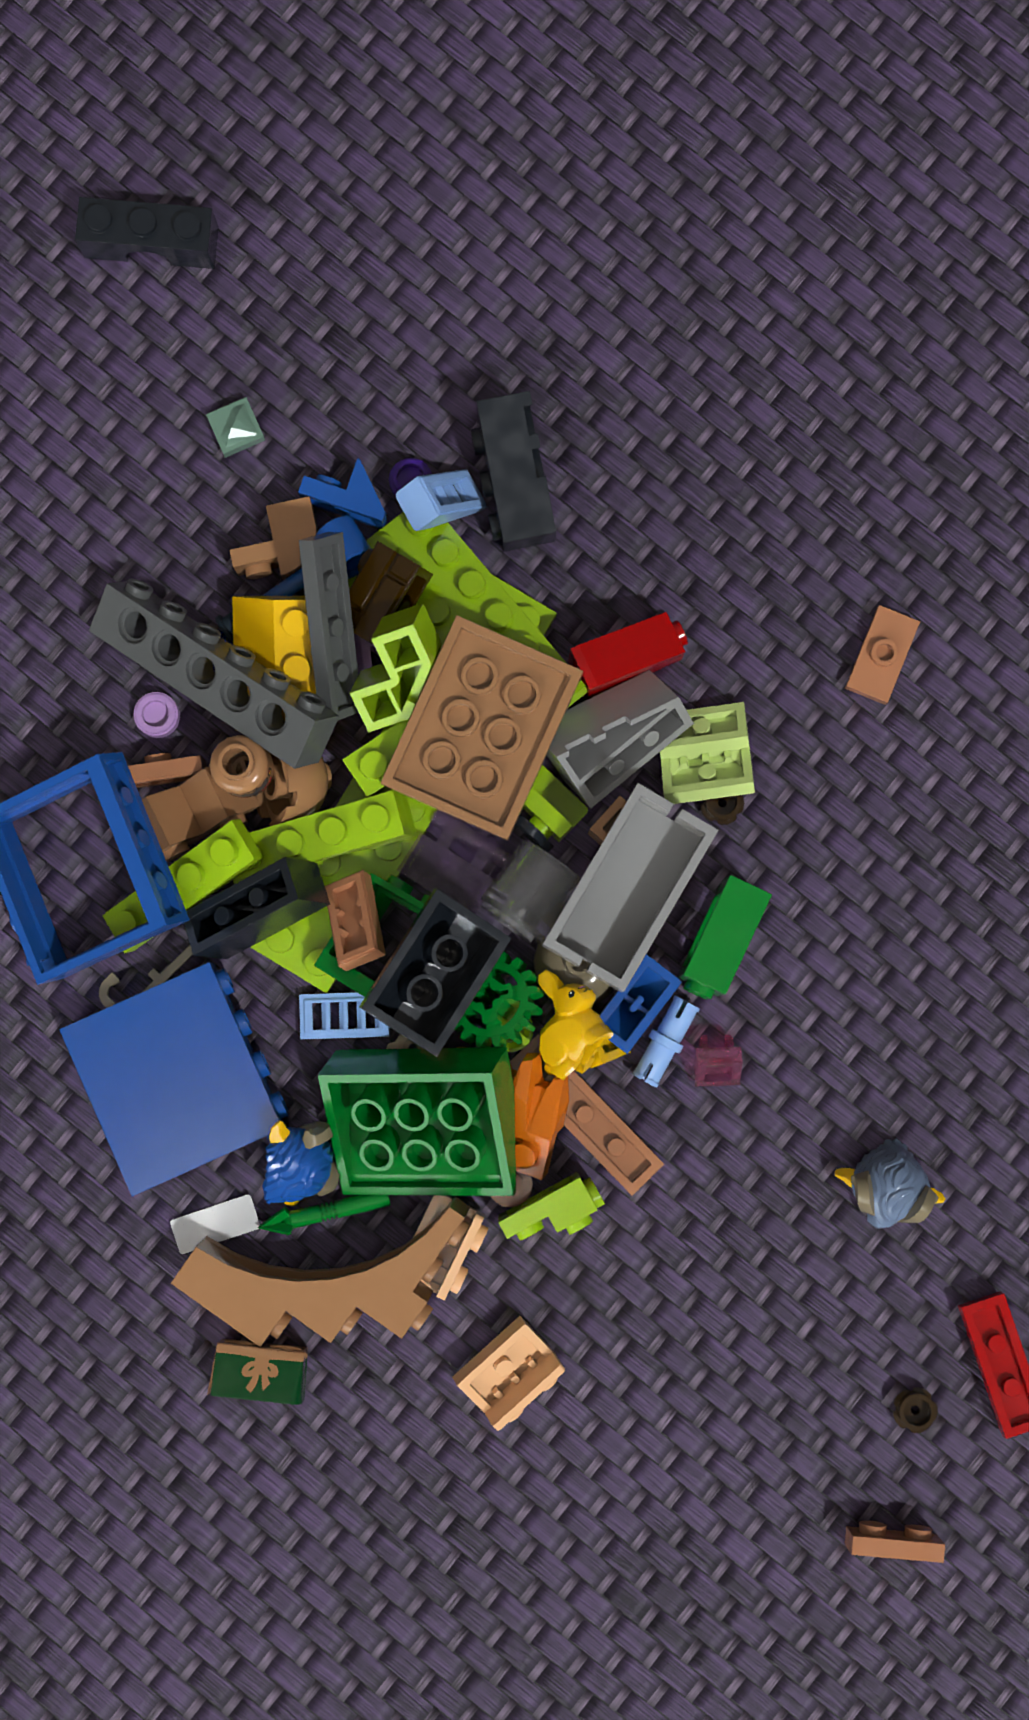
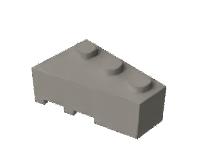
(616, 735)

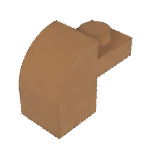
(288, 524)

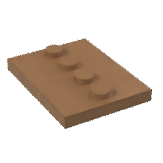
(482, 727)

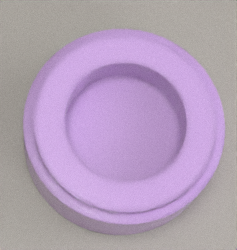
(156, 714)

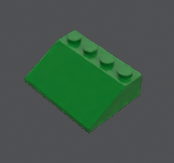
(422, 1121)

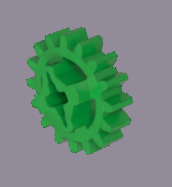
(509, 1012)

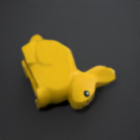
(574, 1031)

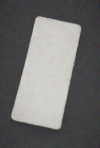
(217, 1222)

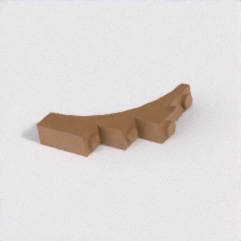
(259, 1295)

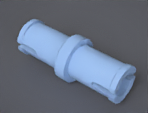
(665, 1041)

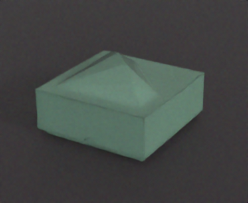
(235, 427)

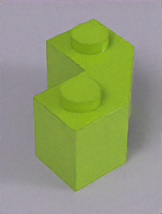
(407, 652)

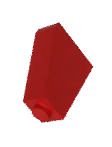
(628, 653)

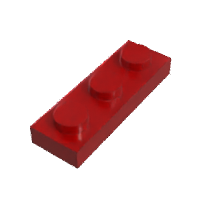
(999, 1360)

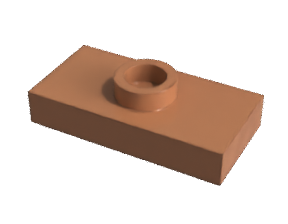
(882, 655)
(162, 769)
(354, 921)

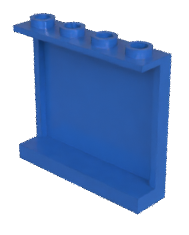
(174, 1077)

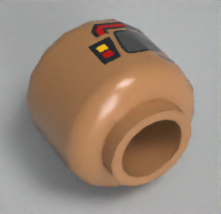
(231, 756)

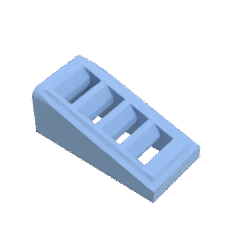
(434, 500)
(306, 1017)

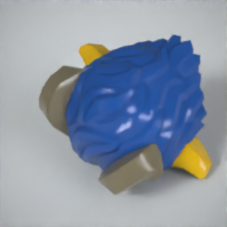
(299, 1163)

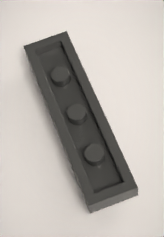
(330, 620)

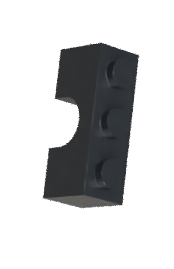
(116, 227)

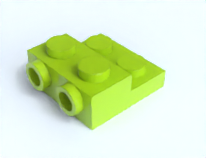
(565, 1203)

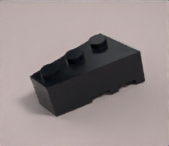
(513, 472)

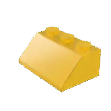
(277, 635)

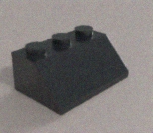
(435, 972)

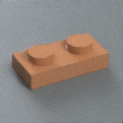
(911, 1544)

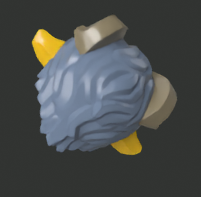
(891, 1186)

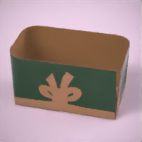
(259, 1373)

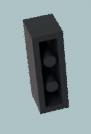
(256, 908)

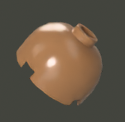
(294, 791)

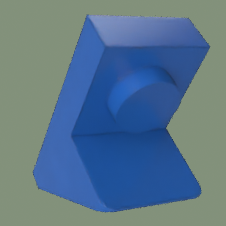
(356, 501)

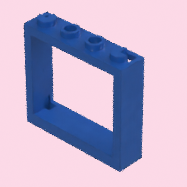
(137, 847)

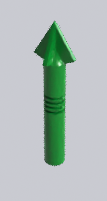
(285, 1220)

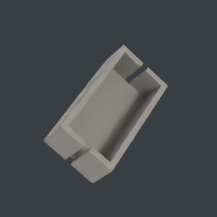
(630, 888)

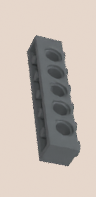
(122, 624)

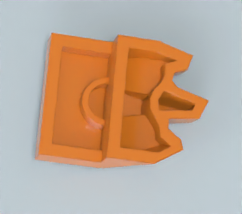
(538, 1115)

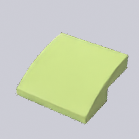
(709, 756)

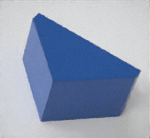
(634, 1009)

